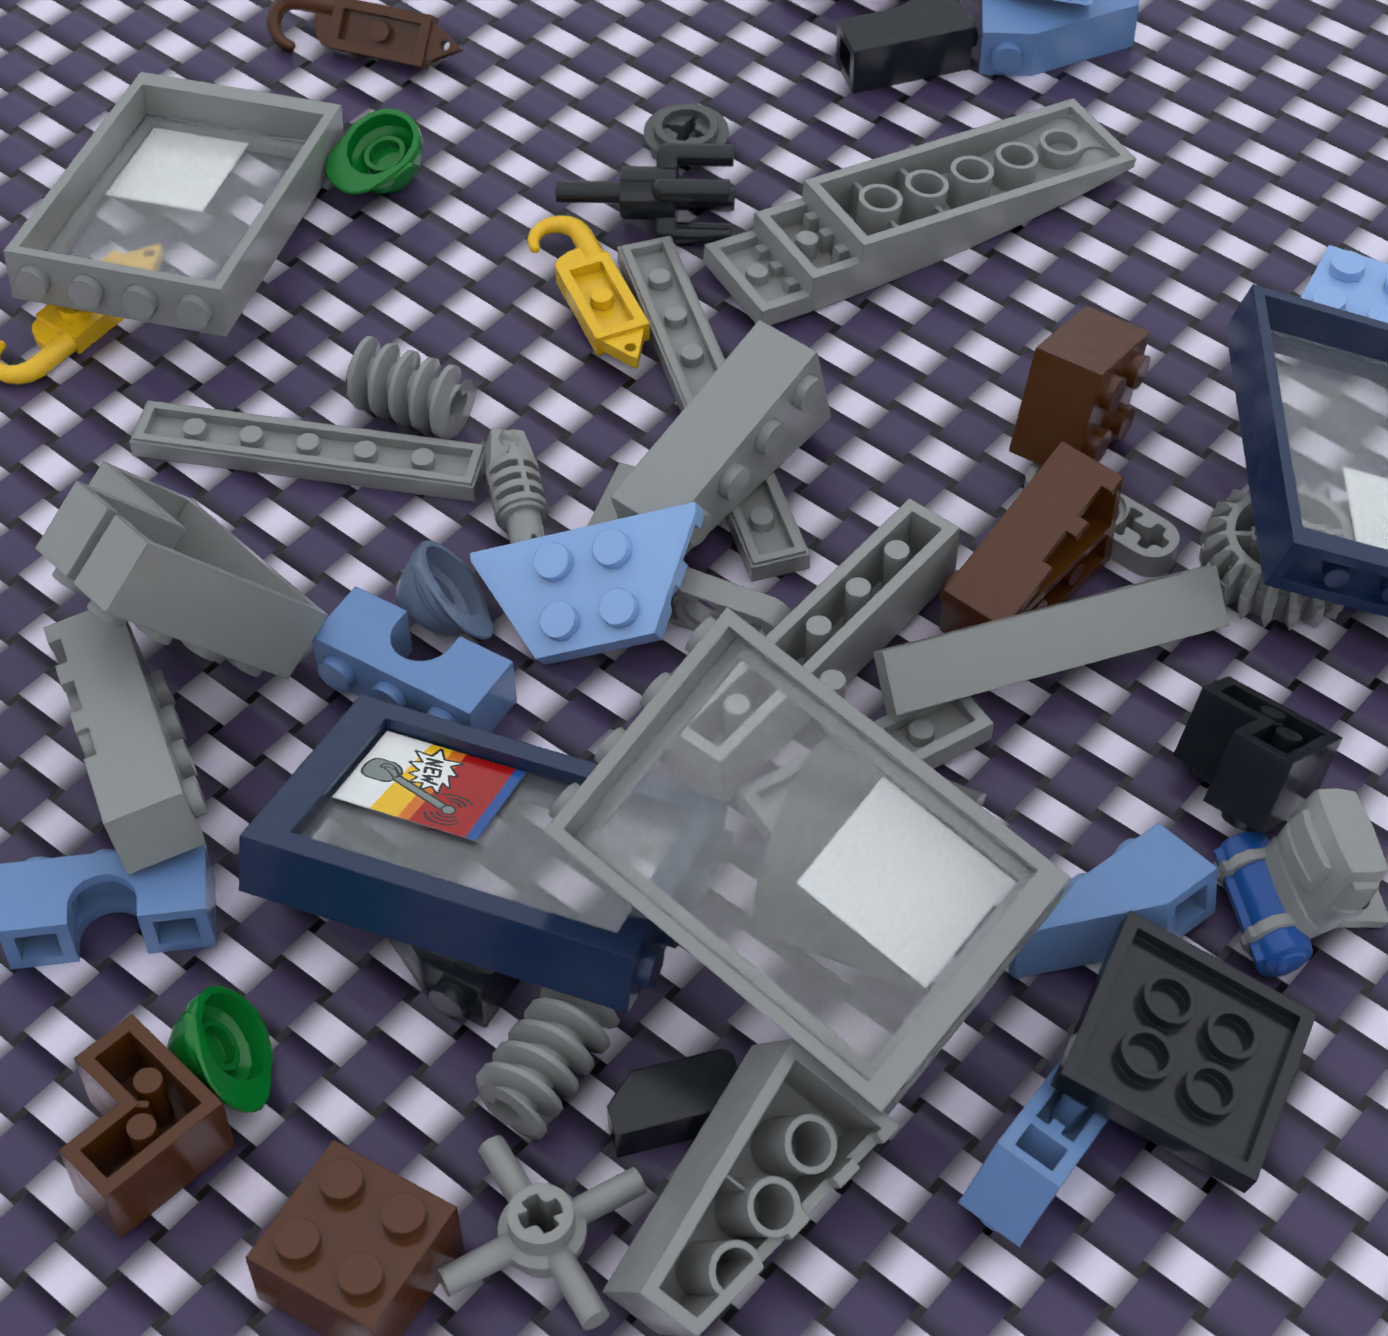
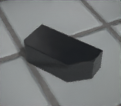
(667, 1101)

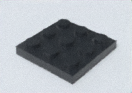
(1185, 1051)

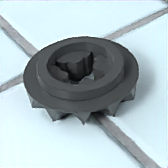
(679, 120)

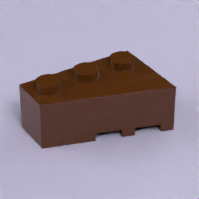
(1041, 546)

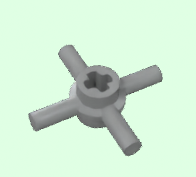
(524, 1243)

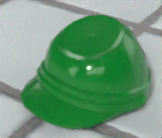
(376, 154)
(225, 1047)

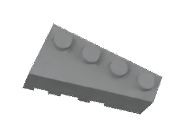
(129, 741)
(745, 1185)

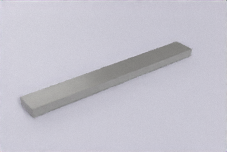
(689, 357)

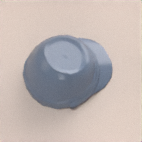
(443, 593)

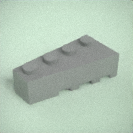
(732, 432)

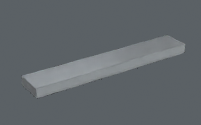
(309, 450)
(1050, 639)

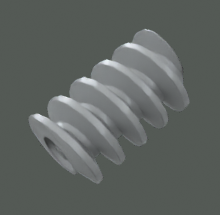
(409, 390)
(541, 1060)

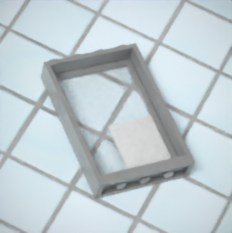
(176, 204)
(807, 858)

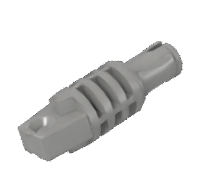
(515, 485)

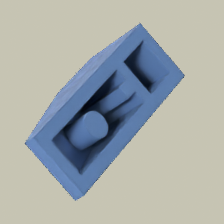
(1051, 34)
(1032, 1161)

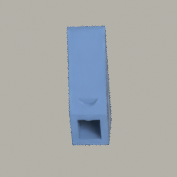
(1145, 875)

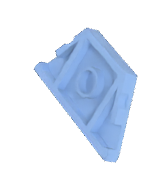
(593, 583)

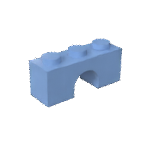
(366, 651)
(54, 900)

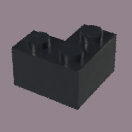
(1254, 754)

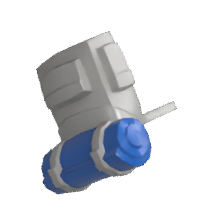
(1304, 880)

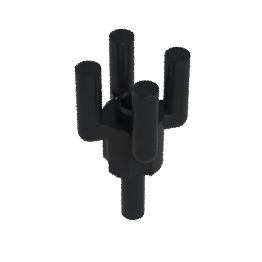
(660, 193)

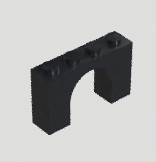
(905, 44)

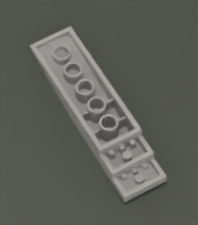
(912, 210)

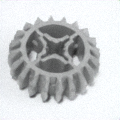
(1232, 545)

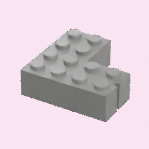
(176, 574)

